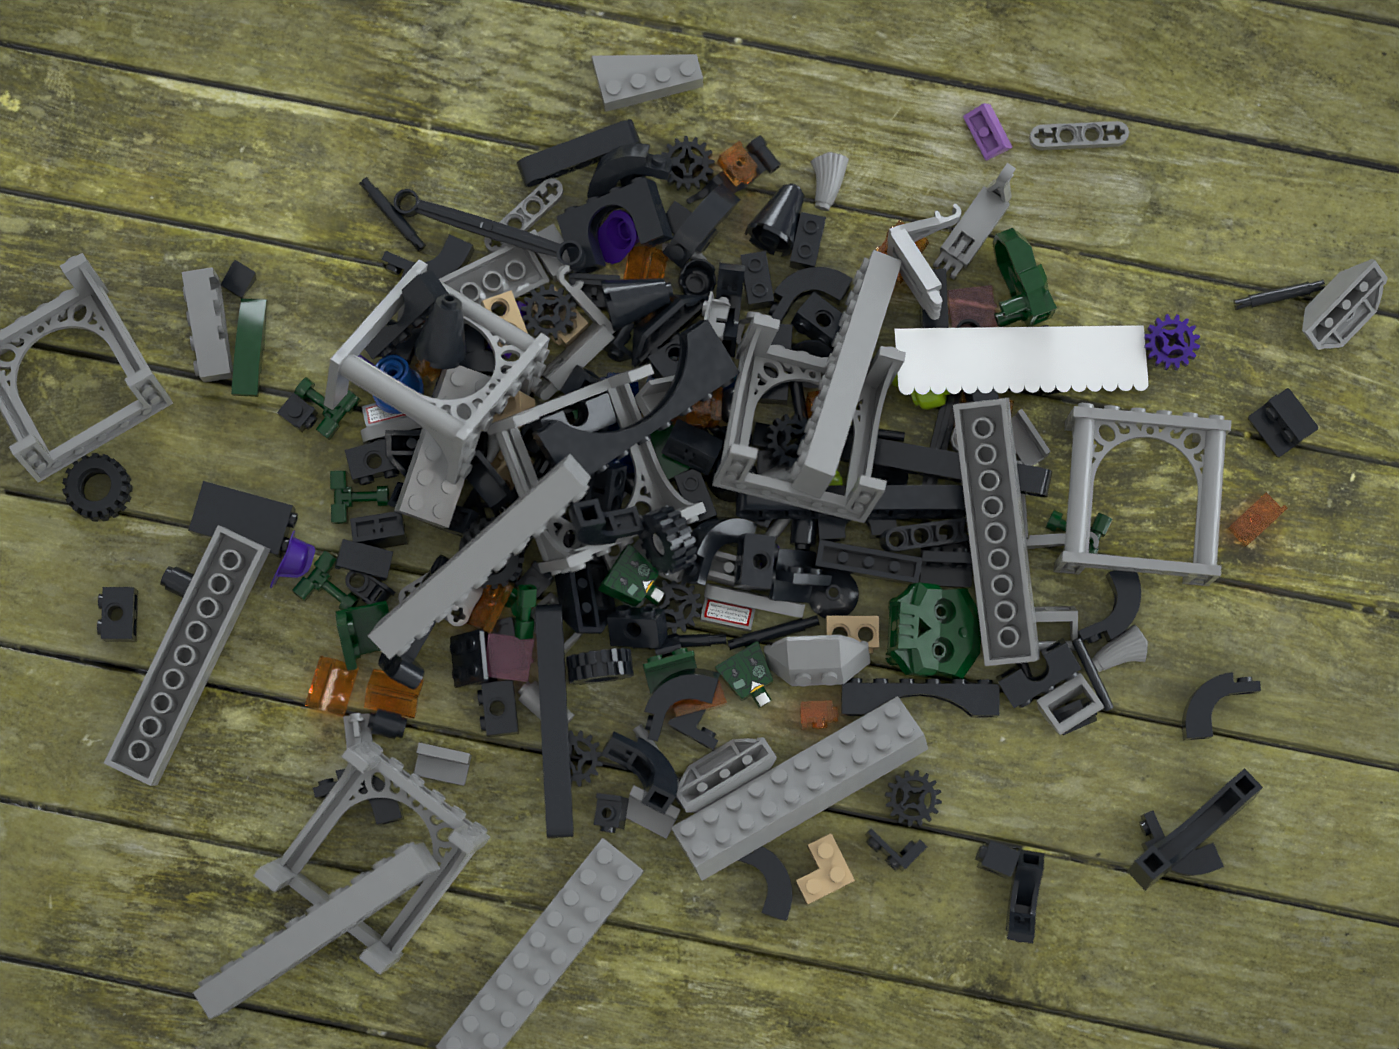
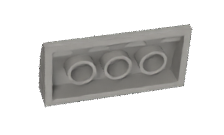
(498, 273)

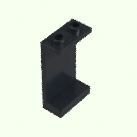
(244, 513)

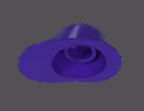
(617, 236)
(296, 560)

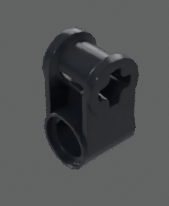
(370, 590)

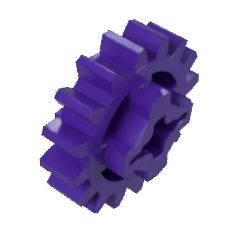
(1179, 348)

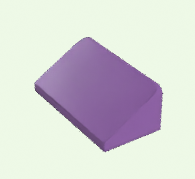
(987, 131)

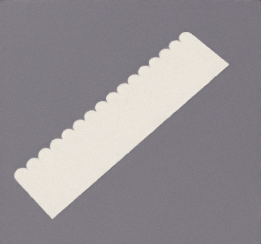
(1022, 358)

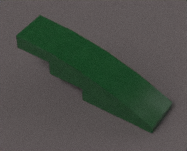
(249, 347)

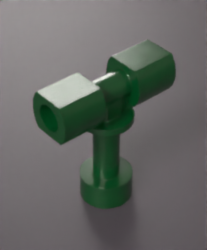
(329, 425)
(345, 497)
(1098, 527)
(320, 579)
(520, 603)

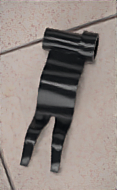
(759, 153)

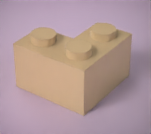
(831, 873)

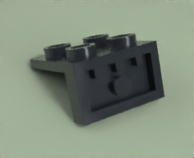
(909, 852)

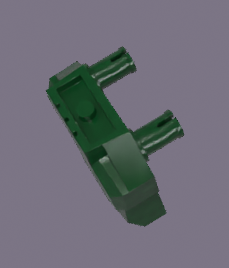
(1025, 281)
(954, 632)

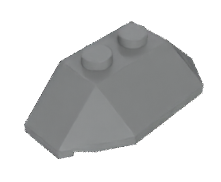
(1344, 305)
(817, 659)
(724, 772)

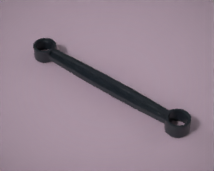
(488, 228)
(945, 418)

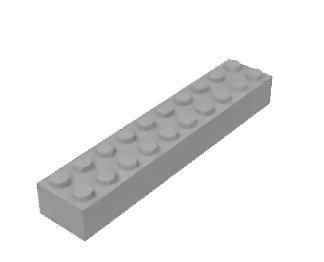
(845, 374)
(996, 532)
(476, 559)
(187, 656)
(800, 788)
(312, 932)
(545, 951)

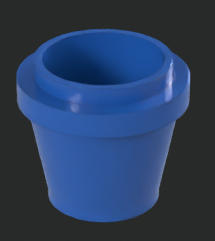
(400, 370)

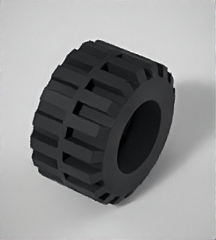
(78, 478)
(508, 571)

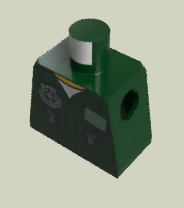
(631, 579)
(747, 674)

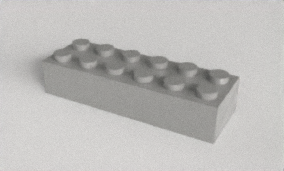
(425, 489)

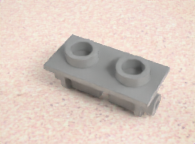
(716, 310)
(356, 729)

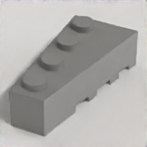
(642, 78)
(208, 324)

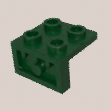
(353, 630)
(659, 668)

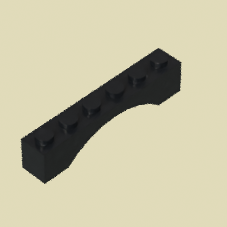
(975, 700)
(1195, 830)

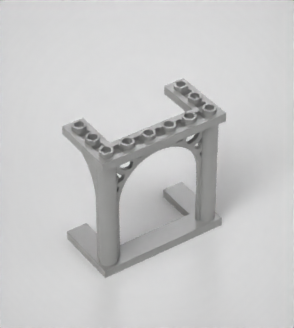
(91, 293)
(451, 432)
(1208, 432)
(737, 458)
(646, 466)
(465, 840)

